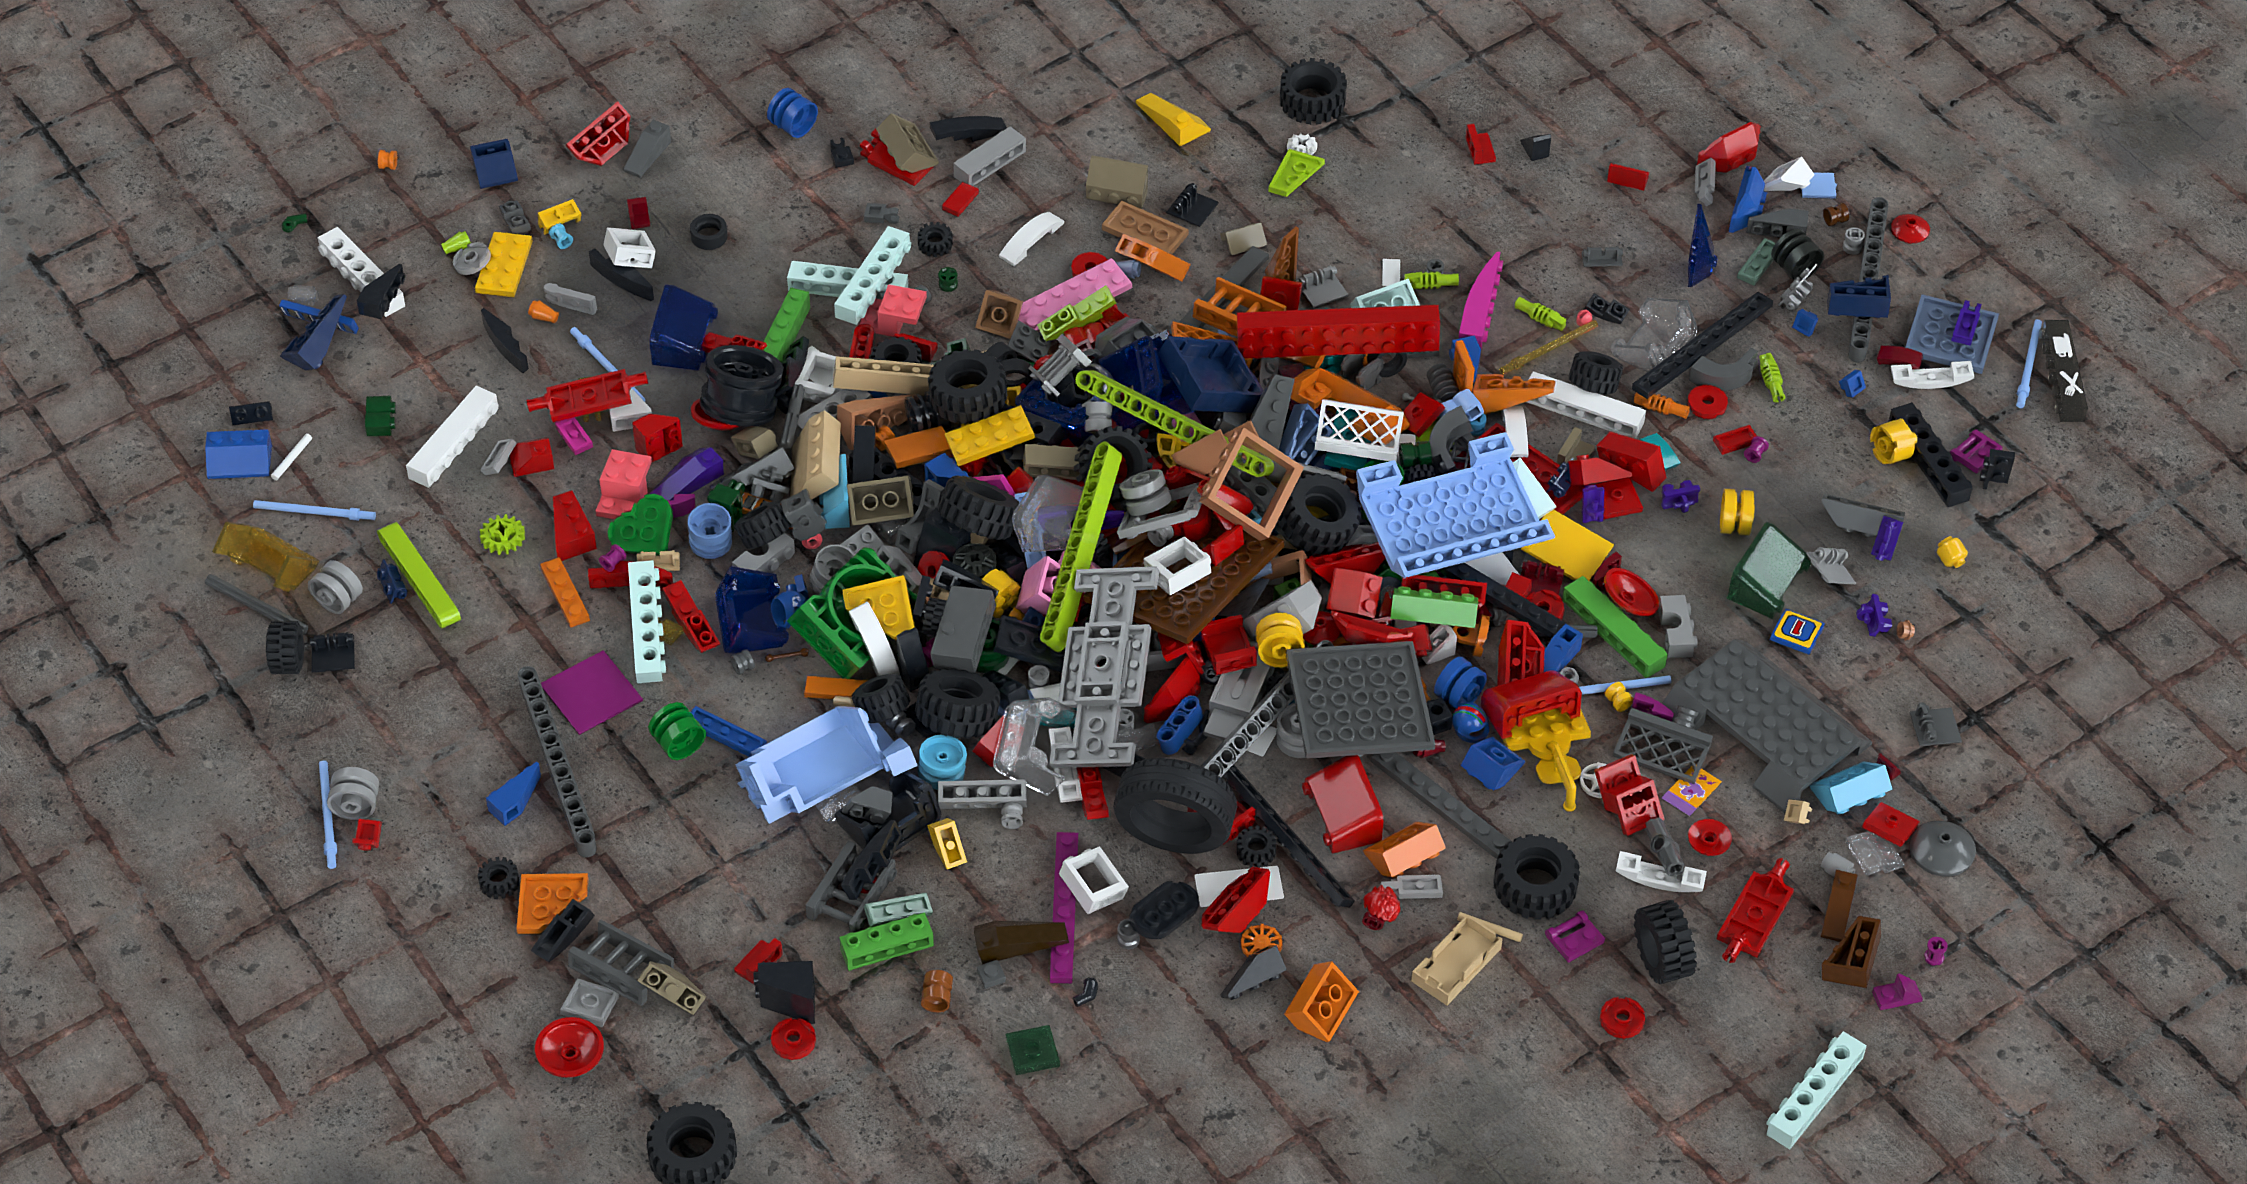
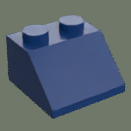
(1491, 763)

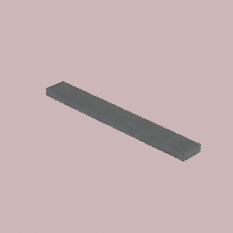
(1238, 274)

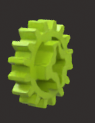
(492, 536)

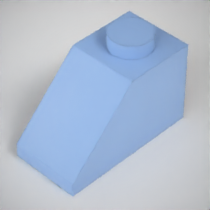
(898, 757)

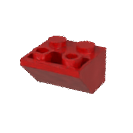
(657, 435)

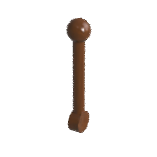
(803, 652)

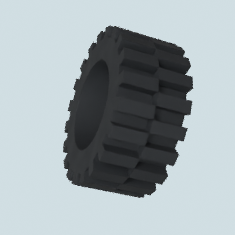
(1316, 76)
(1125, 443)
(1665, 941)

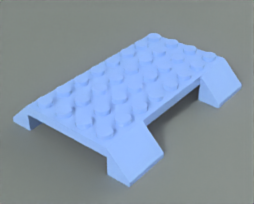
(1452, 514)

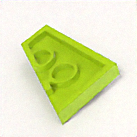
(1294, 171)

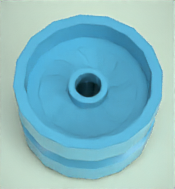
(942, 760)

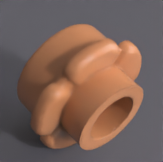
(1905, 630)

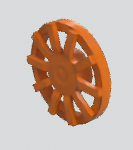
(1260, 940)

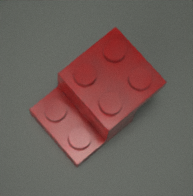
(1628, 794)

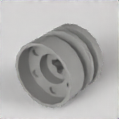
(827, 563)

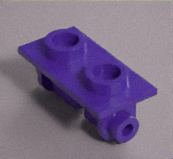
(1887, 538)

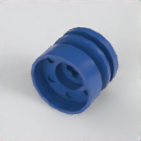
(792, 112)

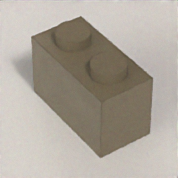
(754, 441)

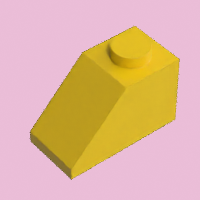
(947, 843)

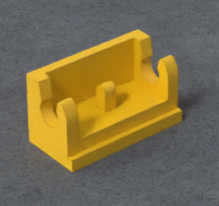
(558, 214)

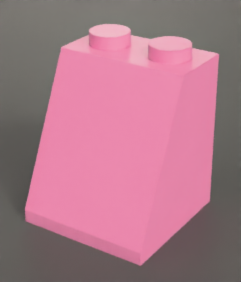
(1038, 586)

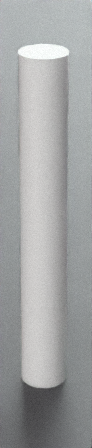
(291, 457)

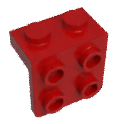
(1173, 648)

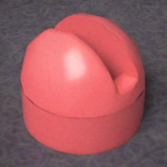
(1586, 317)

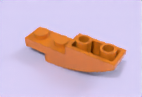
(1152, 257)

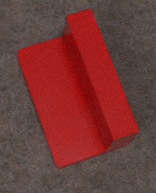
(1479, 146)
(1627, 176)
(927, 347)
(1225, 544)
(761, 953)

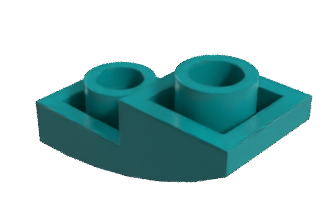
(1669, 457)

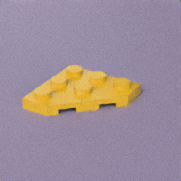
(888, 601)

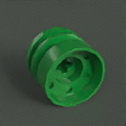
(677, 731)

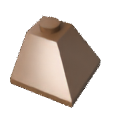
(999, 313)

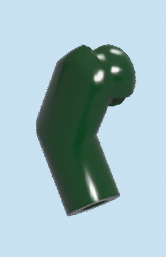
(292, 221)

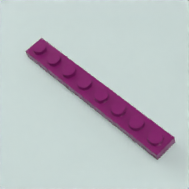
(1063, 910)

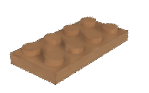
(1145, 227)

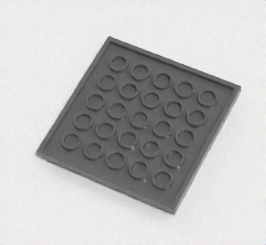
(1360, 699)

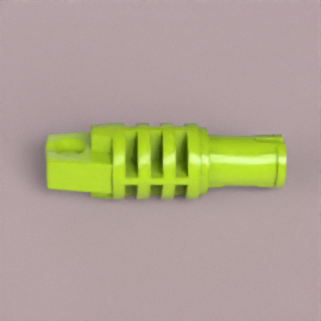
(1432, 280)
(1541, 314)
(1772, 376)

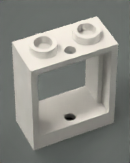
(636, 246)
(823, 392)
(1171, 554)
(1099, 899)

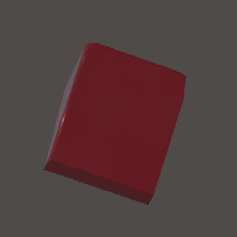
(1892, 770)

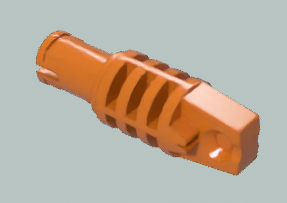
(1662, 404)

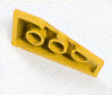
(1175, 121)

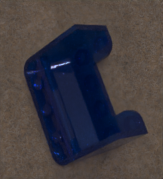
(1136, 366)

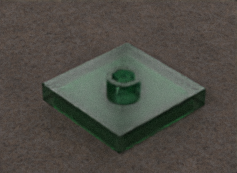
(1032, 1050)

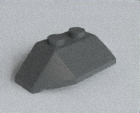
(1857, 515)

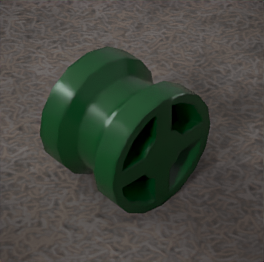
(948, 279)

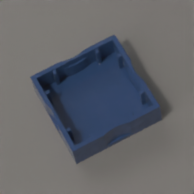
(1211, 374)

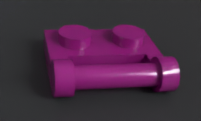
(1975, 457)
(1579, 941)

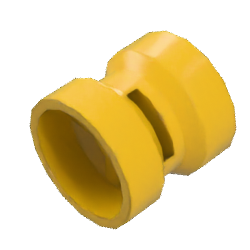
(1617, 694)

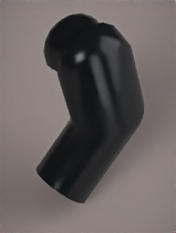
(1089, 992)

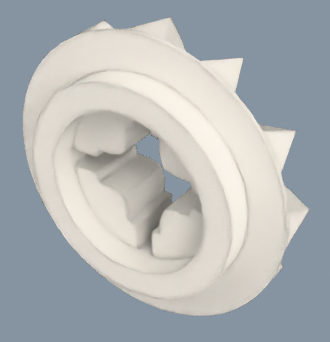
(1310, 144)

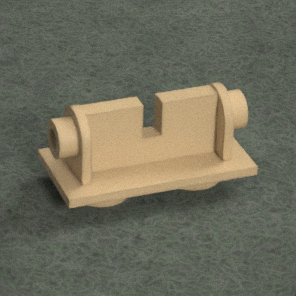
(667, 560)

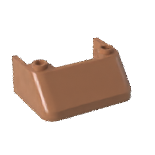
(1205, 453)

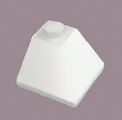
(1789, 176)

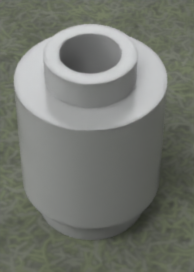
(1836, 862)

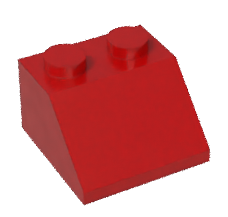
(1354, 593)

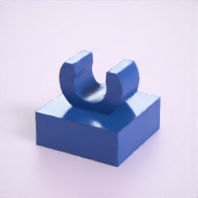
(1805, 322)
(1853, 383)
(799, 586)

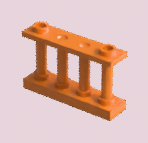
(1224, 318)

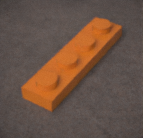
(565, 592)

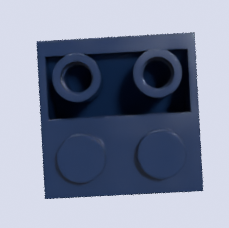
(493, 163)

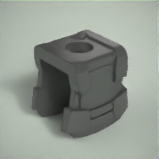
(1366, 376)
(803, 515)

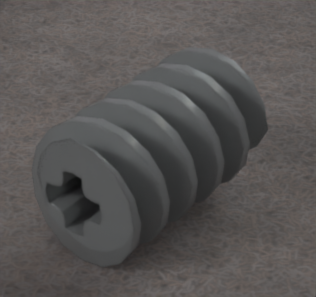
(1442, 382)

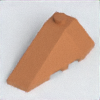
(870, 412)

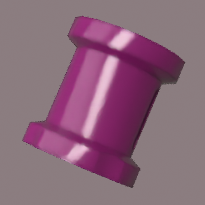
(1757, 447)
(612, 558)
(1938, 953)

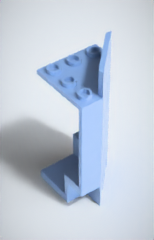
(813, 762)

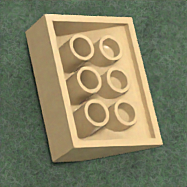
(816, 456)

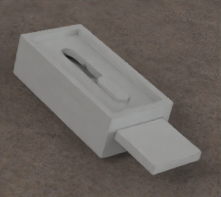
(1236, 697)

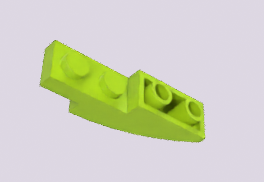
(1079, 315)

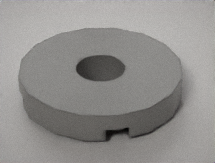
(480, 257)

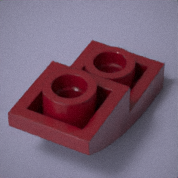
(1900, 356)
(1612, 561)

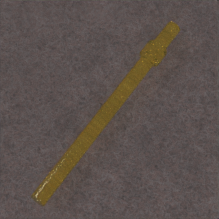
(1519, 362)

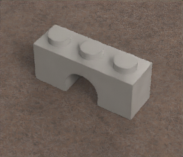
(775, 554)
(900, 566)
(1675, 612)

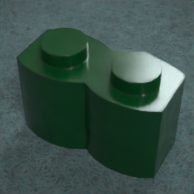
(379, 416)

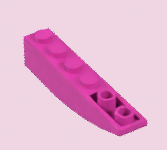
(1480, 303)

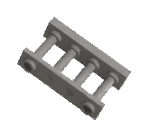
(1059, 365)

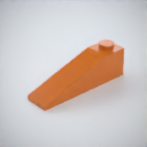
(1499, 393)

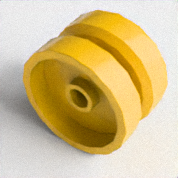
(1739, 512)
(1276, 635)

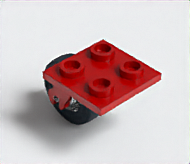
(1385, 599)

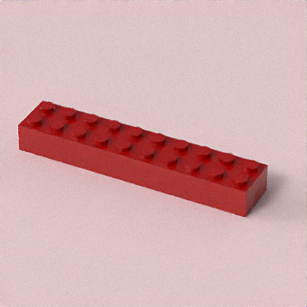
(1338, 331)

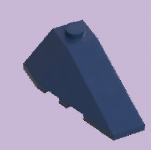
(313, 345)

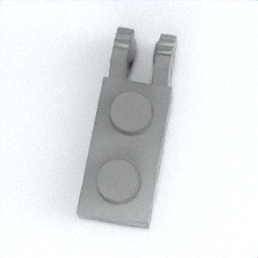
(570, 299)

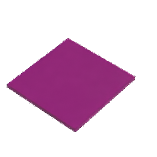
(591, 692)

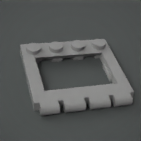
(1134, 525)

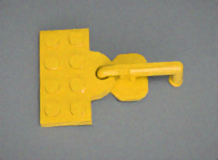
(1550, 738)

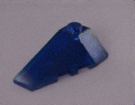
(1701, 253)

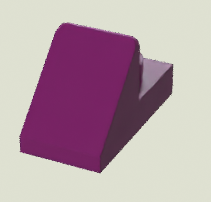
(1897, 994)

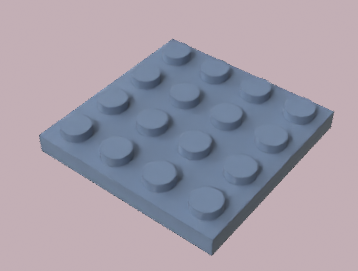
(1934, 329)

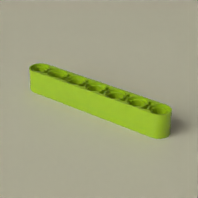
(419, 575)

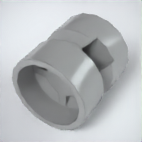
(1098, 416)

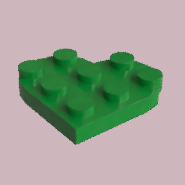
(643, 528)

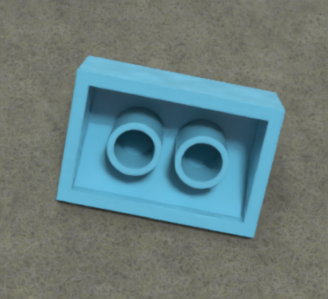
(836, 500)
(1852, 786)

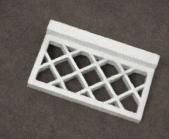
(1353, 447)

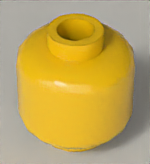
(1952, 552)

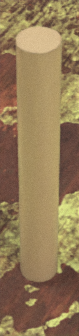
(1496, 928)

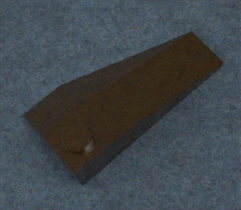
(1013, 938)

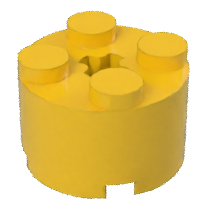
(1893, 441)
(1007, 589)

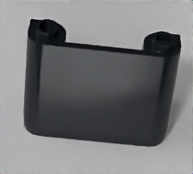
(912, 809)

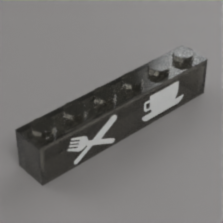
(2063, 371)

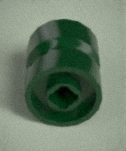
(1415, 454)

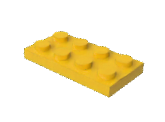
(505, 265)
(989, 435)

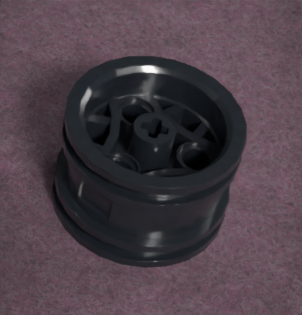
(741, 385)

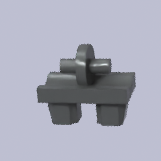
(759, 485)

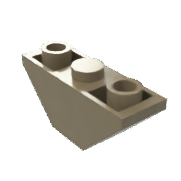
(672, 986)

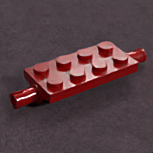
(588, 395)
(1755, 912)

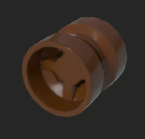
(1836, 214)

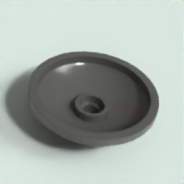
(1942, 856)

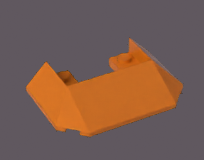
(1320, 384)

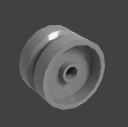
(1145, 492)
(335, 587)
(1289, 733)
(353, 793)

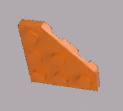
(545, 896)

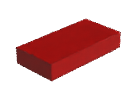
(960, 199)
(1734, 439)

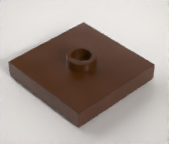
(1119, 545)

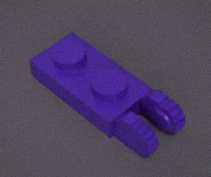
(1966, 324)

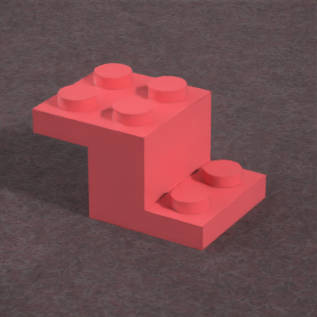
(897, 307)
(622, 483)

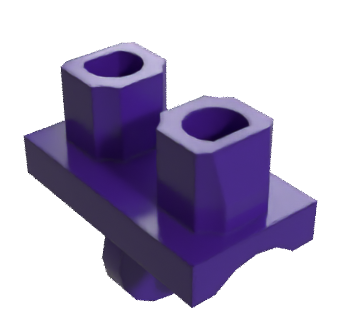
(1680, 498)
(1592, 503)
(1872, 615)

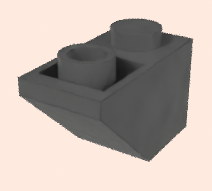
(871, 804)

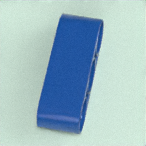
(1180, 725)

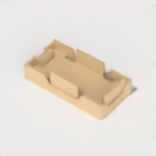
(1457, 961)

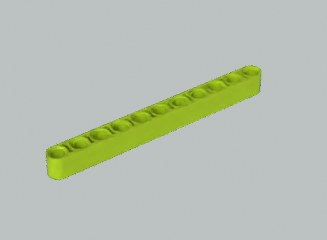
(1165, 418)
(1081, 545)

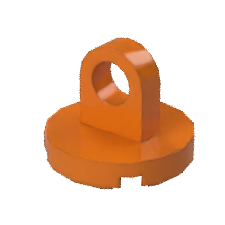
(1476, 636)

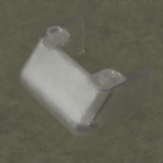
(1015, 748)

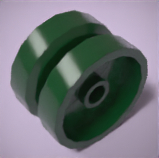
(991, 660)

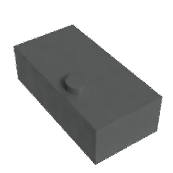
(963, 629)

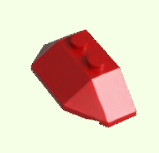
(602, 137)
(1733, 148)
(1352, 557)
(1439, 584)
(1363, 631)
(1519, 653)
(1181, 683)
(1238, 902)

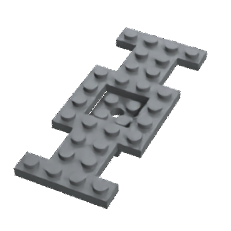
(1099, 690)

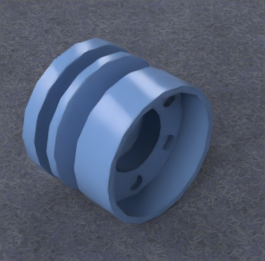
(710, 530)

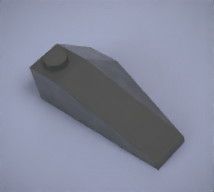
(776, 458)

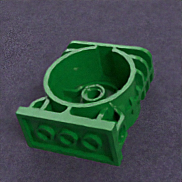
(827, 623)

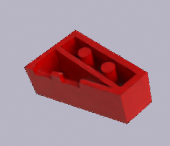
(1635, 456)
(572, 528)

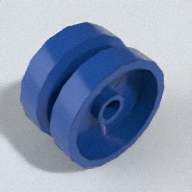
(1460, 682)

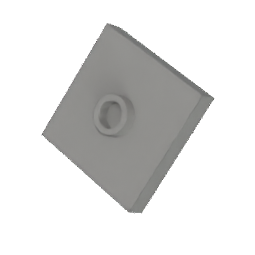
(589, 1002)

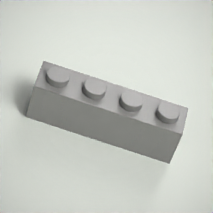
(990, 156)

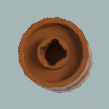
(936, 991)

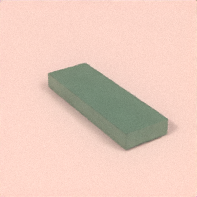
(1757, 263)
(897, 908)

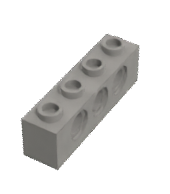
(830, 405)
(981, 793)

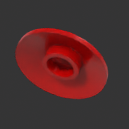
(1910, 228)
(1326, 631)
(1713, 831)

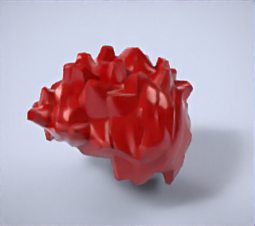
(1382, 903)

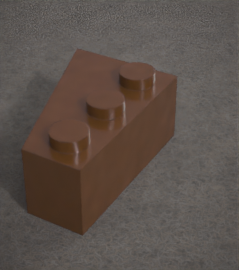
(1855, 954)

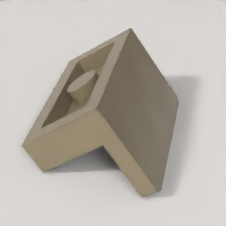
(1244, 238)
(1574, 447)

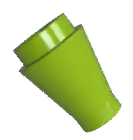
(456, 242)

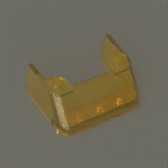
(267, 553)

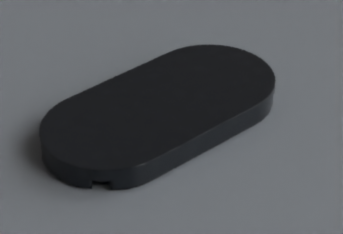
(1164, 910)

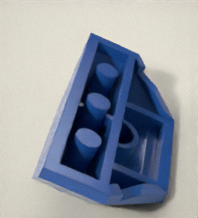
(1748, 200)

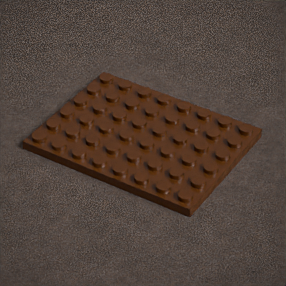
(1194, 606)

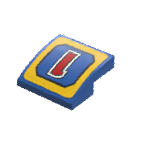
(1797, 631)

